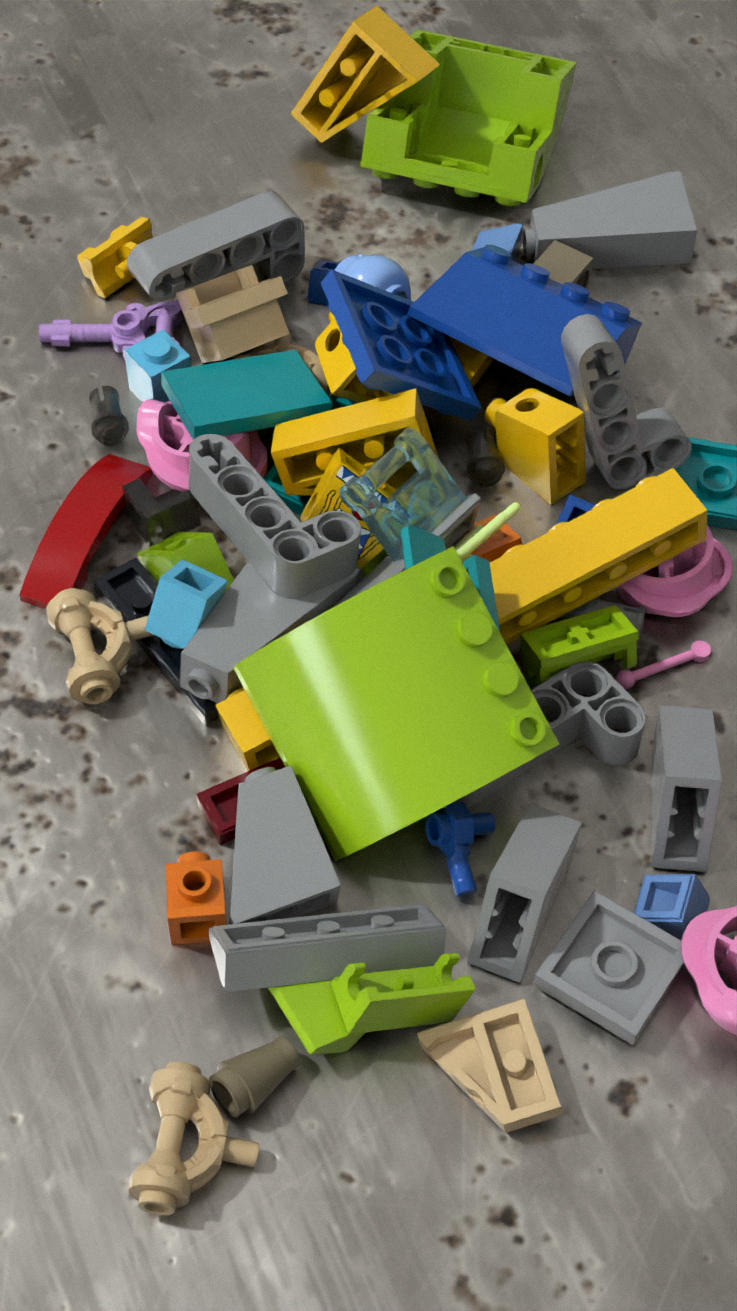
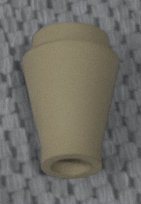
(251, 1077)

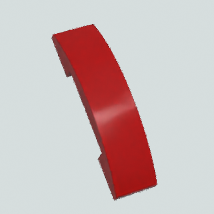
(79, 529)

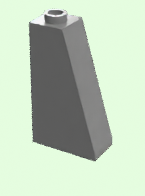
(620, 226)
(243, 623)

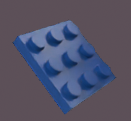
(397, 350)

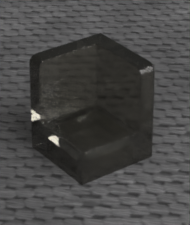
(160, 516)

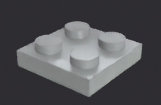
(612, 967)

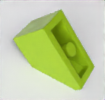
(194, 547)

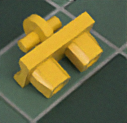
(108, 262)

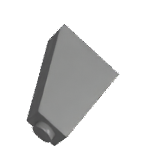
(684, 788)
(278, 852)
(523, 892)

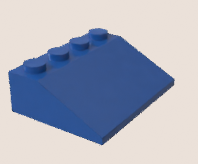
(516, 313)

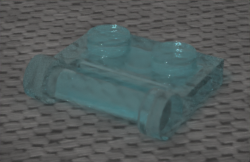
(421, 501)

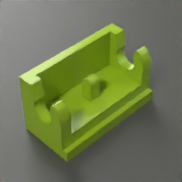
(578, 639)
(400, 996)

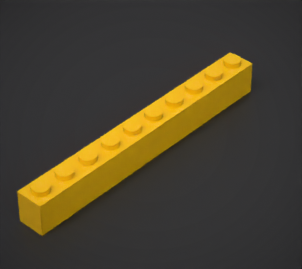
(550, 576)

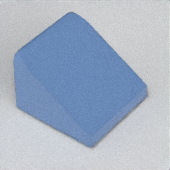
(505, 237)
(671, 901)

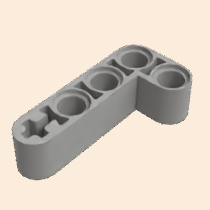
(235, 237)
(618, 440)
(286, 553)
(582, 717)

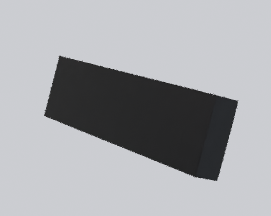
(132, 592)

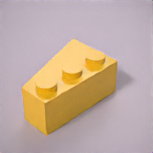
(362, 73)
(361, 430)

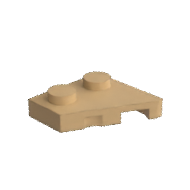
(497, 1064)

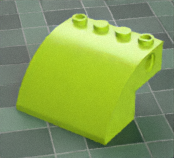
(473, 121)
(395, 703)

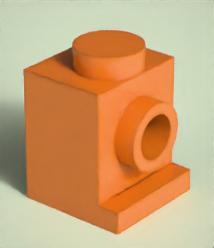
(194, 897)

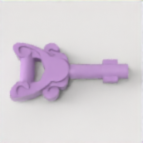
(126, 329)

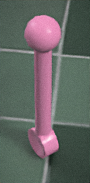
(698, 652)

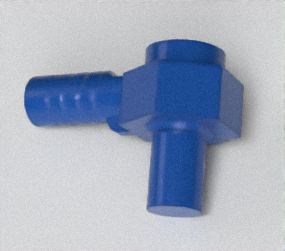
(453, 831)

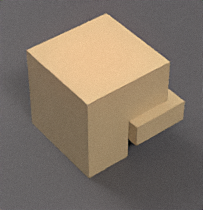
(233, 313)

